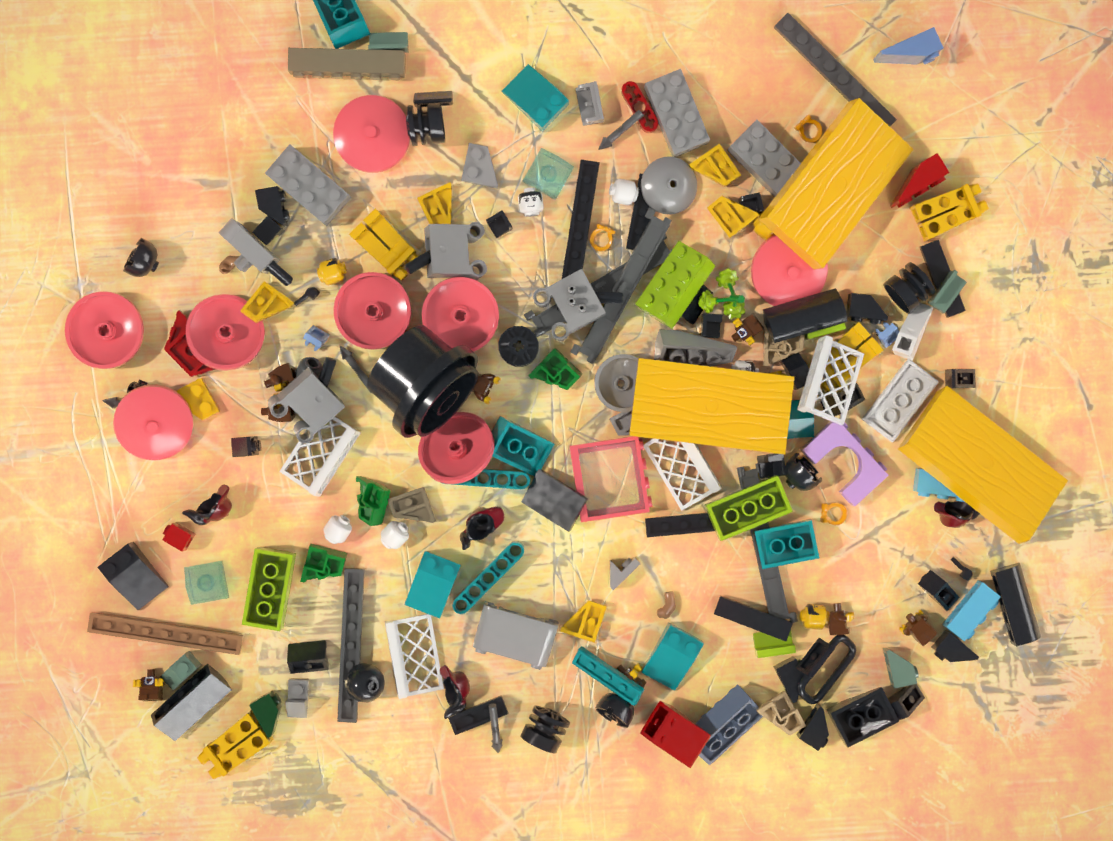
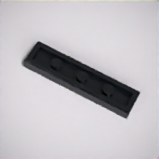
(638, 220)
(938, 270)
(678, 525)
(753, 618)

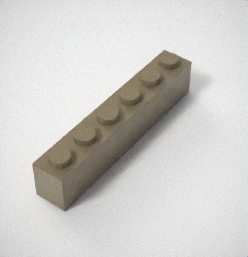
(346, 62)

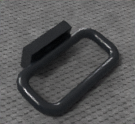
(816, 658)

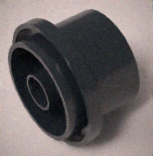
(423, 381)

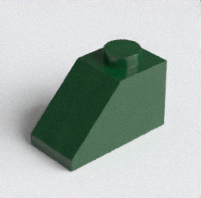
(267, 711)

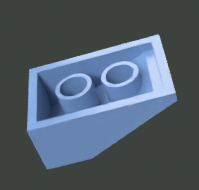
(912, 51)

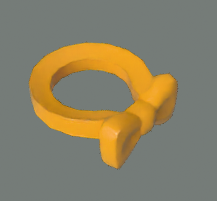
(807, 119)
(600, 227)
(825, 507)

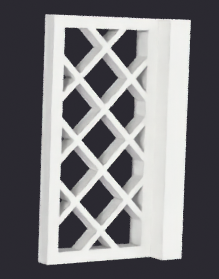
(816, 374)
(698, 461)
(330, 464)
(397, 656)

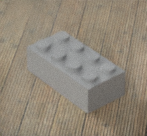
(676, 113)
(764, 157)
(308, 185)

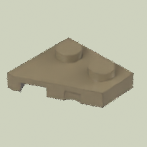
(412, 506)

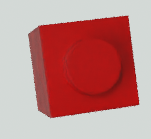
(178, 536)

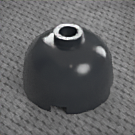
(142, 259)
(801, 474)
(364, 683)
(615, 708)

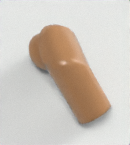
(227, 264)
(669, 607)

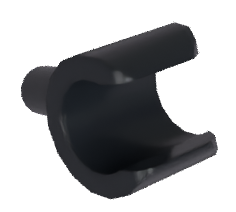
(310, 292)
(966, 573)

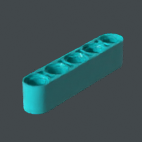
(492, 481)
(482, 584)

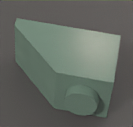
(180, 670)
(900, 671)

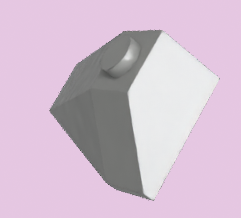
(692, 349)

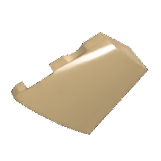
(777, 351)
(782, 713)

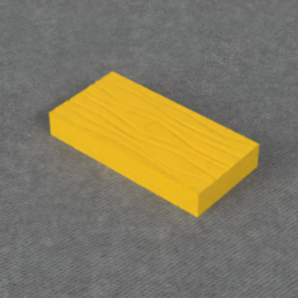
(836, 184)
(711, 406)
(983, 465)

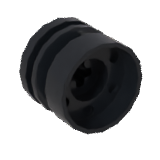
(425, 124)
(912, 285)
(524, 356)
(544, 732)

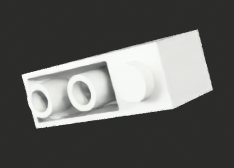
(912, 332)

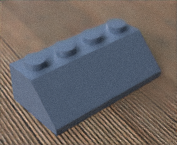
(727, 722)

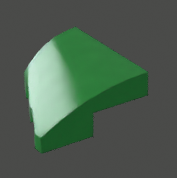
(556, 370)
(372, 501)
(323, 563)

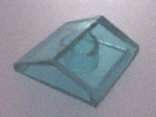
(548, 173)
(206, 582)

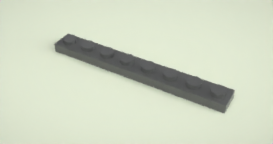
(829, 66)
(350, 640)

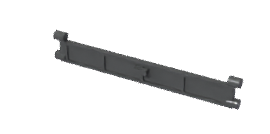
(626, 284)
(549, 317)
(770, 577)

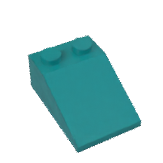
(342, 21)
(535, 97)
(520, 446)
(787, 544)
(432, 584)
(672, 656)

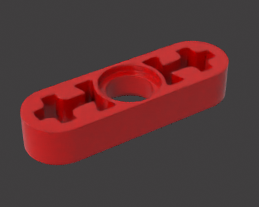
(636, 92)

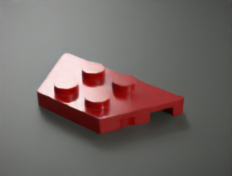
(179, 350)

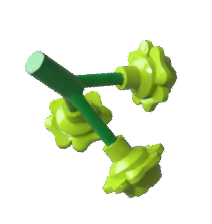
(735, 303)

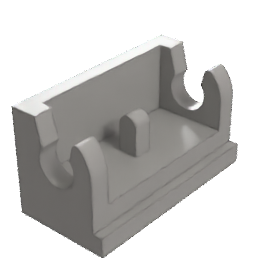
(589, 103)

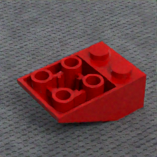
(927, 173)
(675, 734)

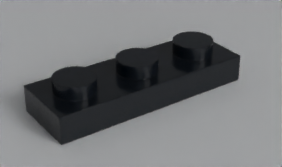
(476, 715)

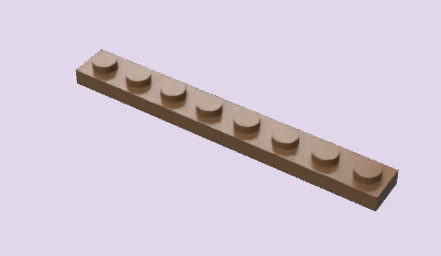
(165, 633)

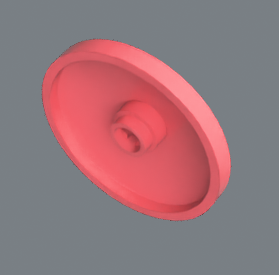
(371, 134)
(782, 275)
(372, 310)
(461, 312)
(104, 330)
(222, 334)
(153, 422)
(457, 449)

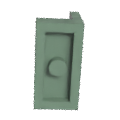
(389, 41)
(947, 291)

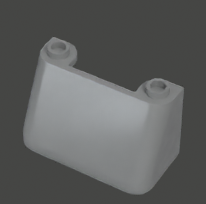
(515, 635)

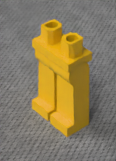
(964, 210)
(391, 259)
(852, 339)
(220, 749)

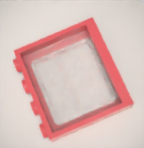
(611, 478)

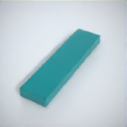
(608, 676)

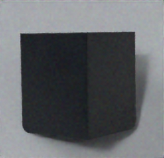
(753, 202)
(499, 224)
(267, 230)
(710, 325)
(771, 465)

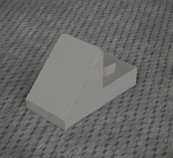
(618, 576)
(297, 698)

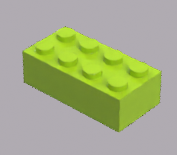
(675, 284)
(748, 508)
(268, 588)

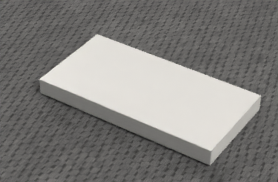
(900, 400)

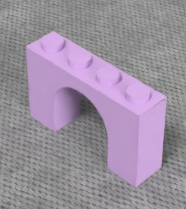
(869, 472)

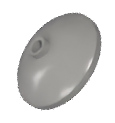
(657, 188)
(606, 382)

